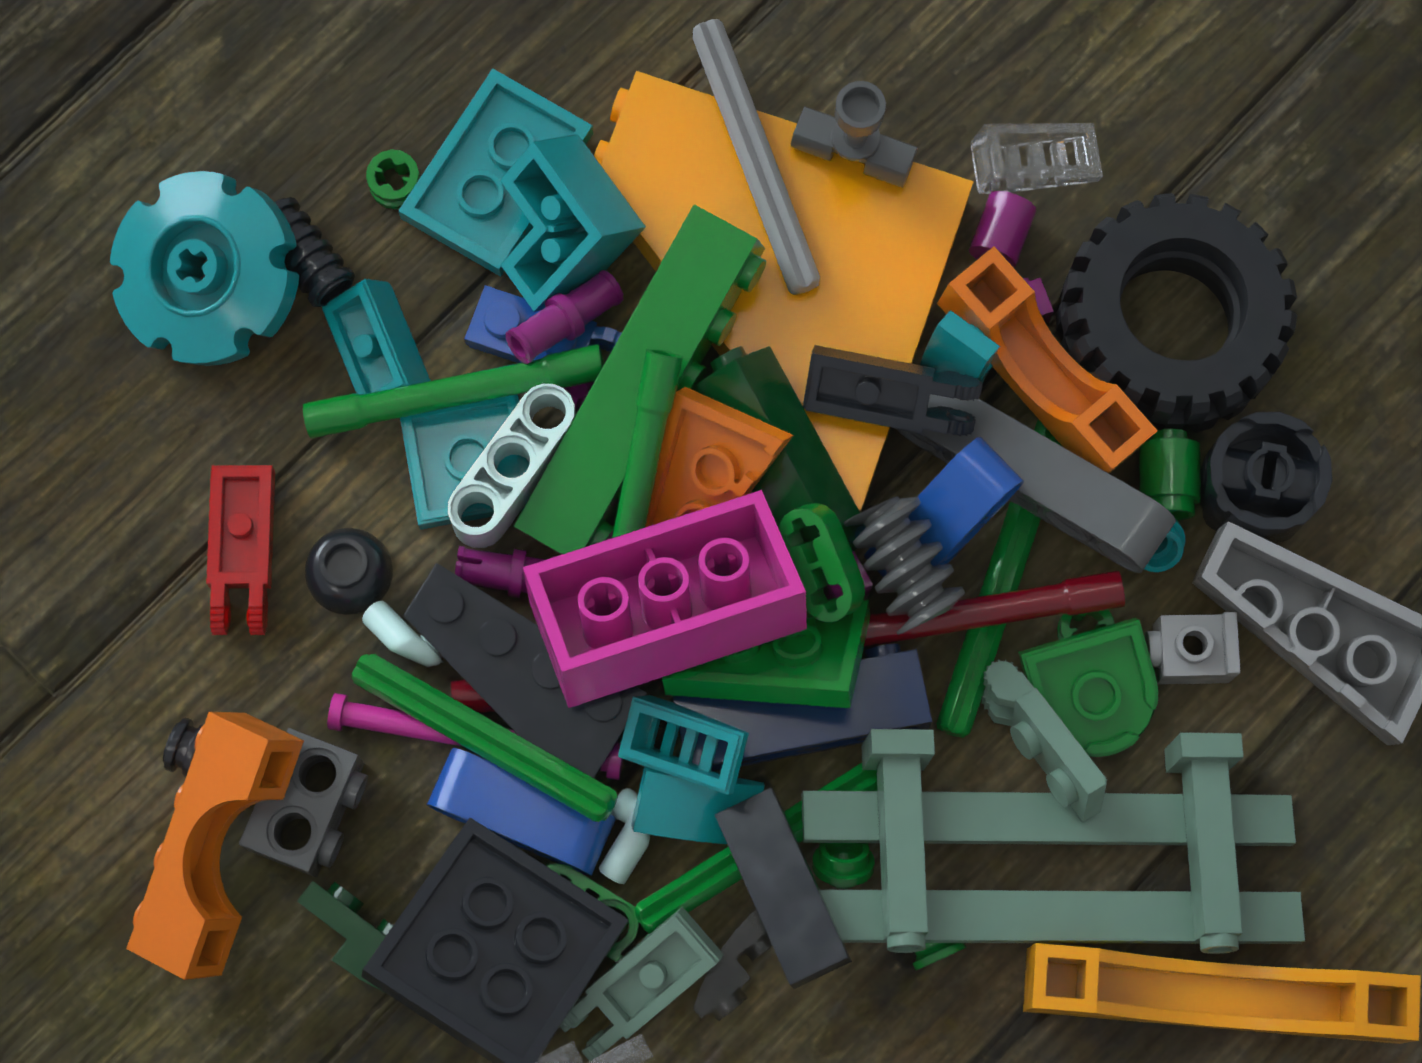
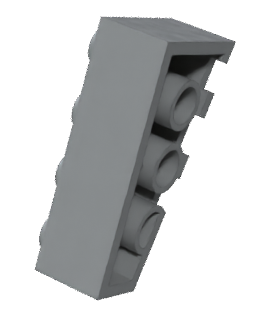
(1324, 625)

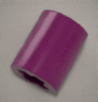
(1003, 225)

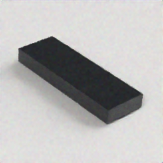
(783, 888)

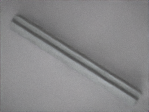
(756, 157)

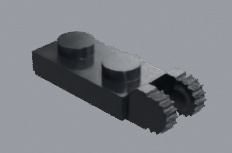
(887, 392)

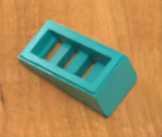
(641, 733)

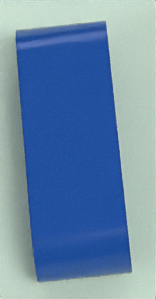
(963, 499)
(518, 812)

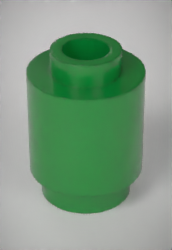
(1171, 471)

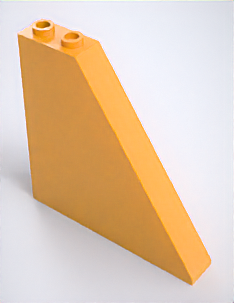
(871, 242)

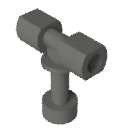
(856, 134)

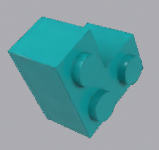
(575, 217)

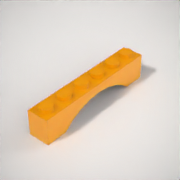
(1222, 994)

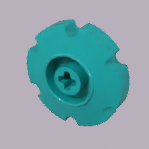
(163, 266)

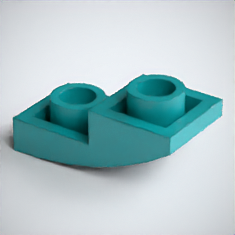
(959, 348)
(684, 809)

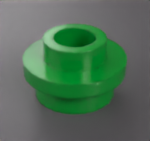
(843, 864)

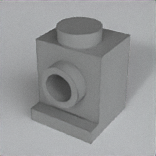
(1219, 649)

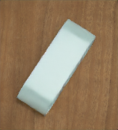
(504, 494)

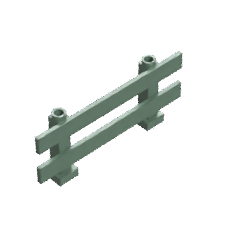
(1202, 818)

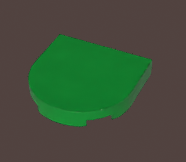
(1097, 684)

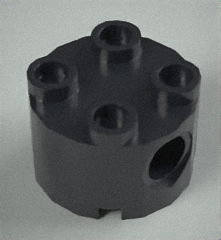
(1265, 476)

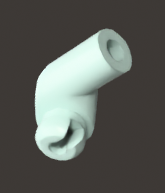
(399, 635)
(628, 845)

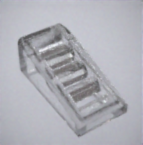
(999, 162)

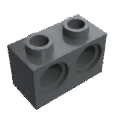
(321, 809)

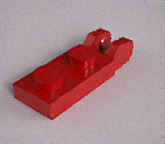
(240, 542)

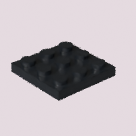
(494, 948)

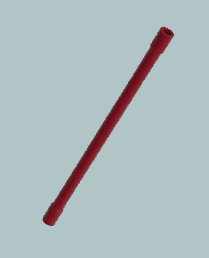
(1068, 597)

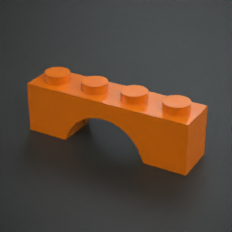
(1075, 407)
(185, 913)

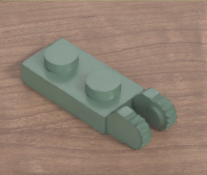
(1043, 736)
(645, 980)

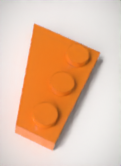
(709, 456)

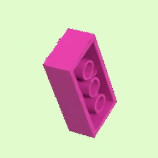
(666, 598)

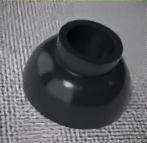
(348, 571)

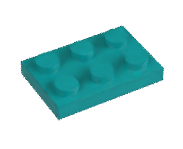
(461, 189)

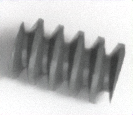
(905, 561)

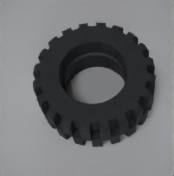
(1210, 249)

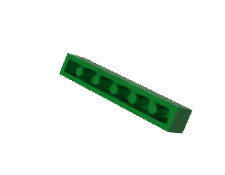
(678, 313)

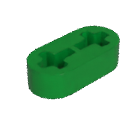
(823, 561)

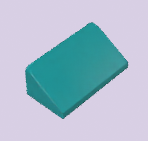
(374, 338)

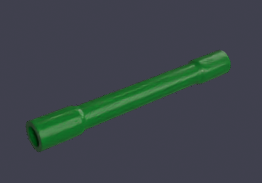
(653, 404)
(358, 410)

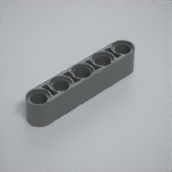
(1060, 485)

